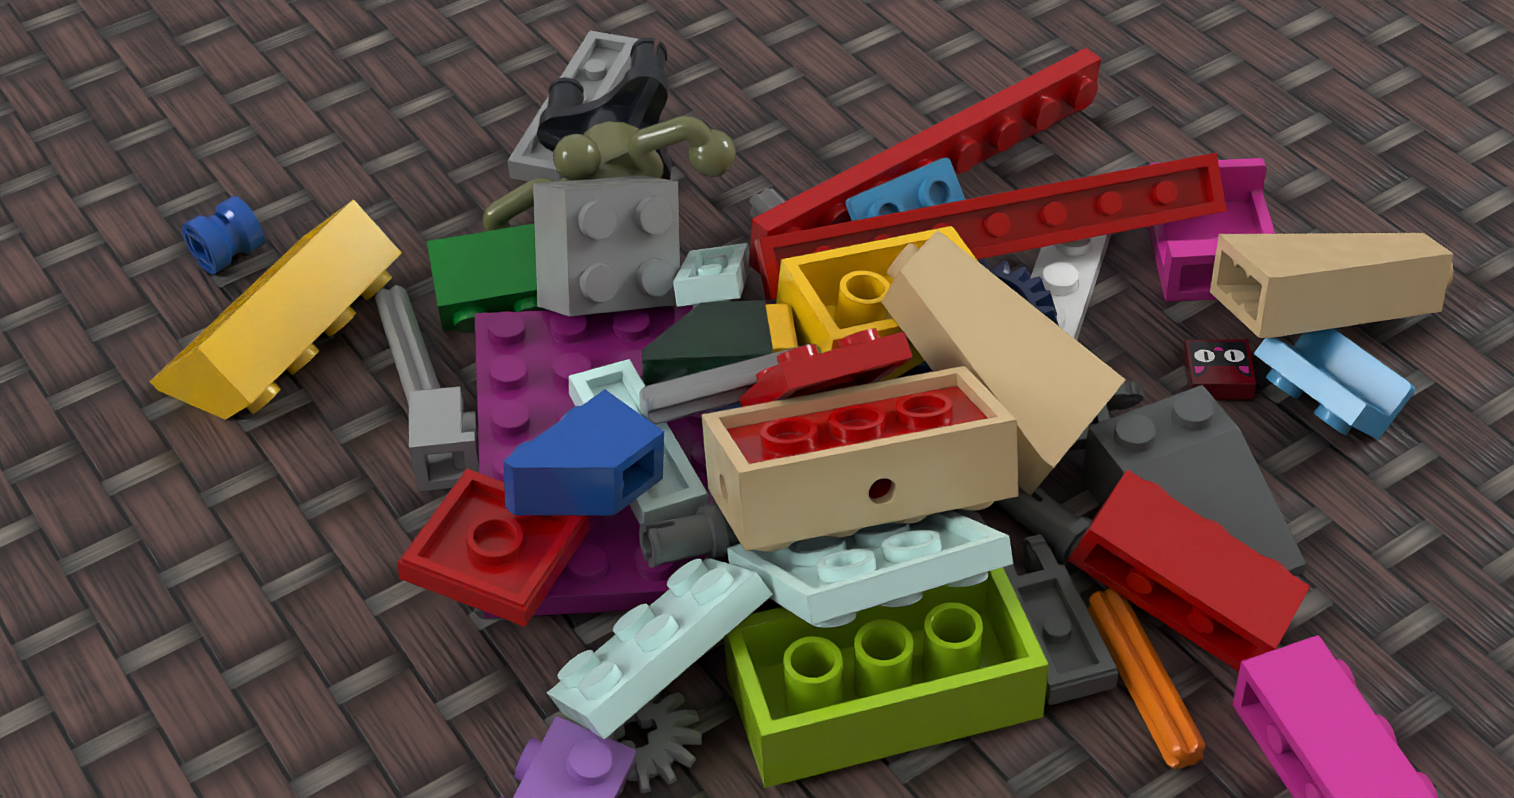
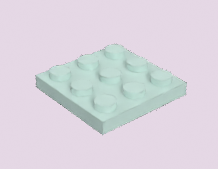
(880, 564)

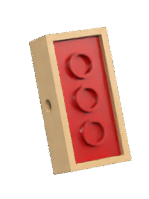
(860, 457)

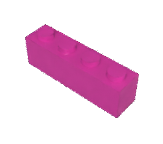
(1321, 728)

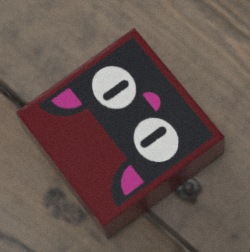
(1220, 367)

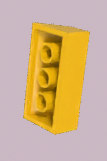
(282, 316)

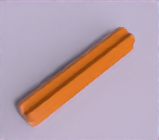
(1147, 679)

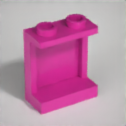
(1188, 247)

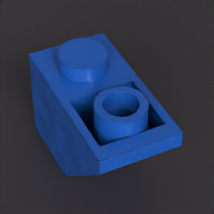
(586, 462)

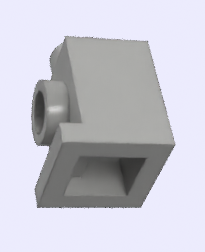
(441, 437)

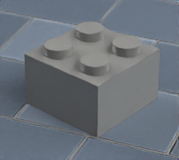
(606, 244)

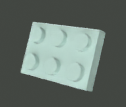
(656, 643)

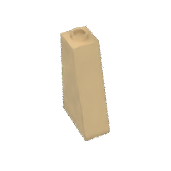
(1328, 279)
(1035, 369)

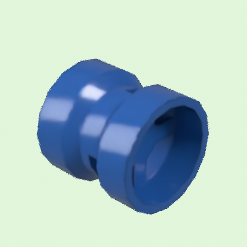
(223, 235)

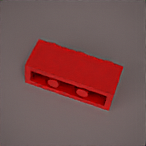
(1188, 572)

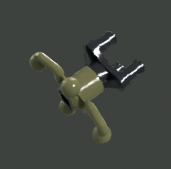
(616, 134)

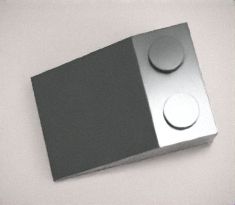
(1199, 461)

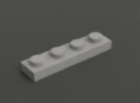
(599, 68)

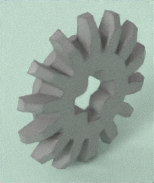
(663, 743)

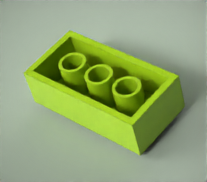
(884, 680)

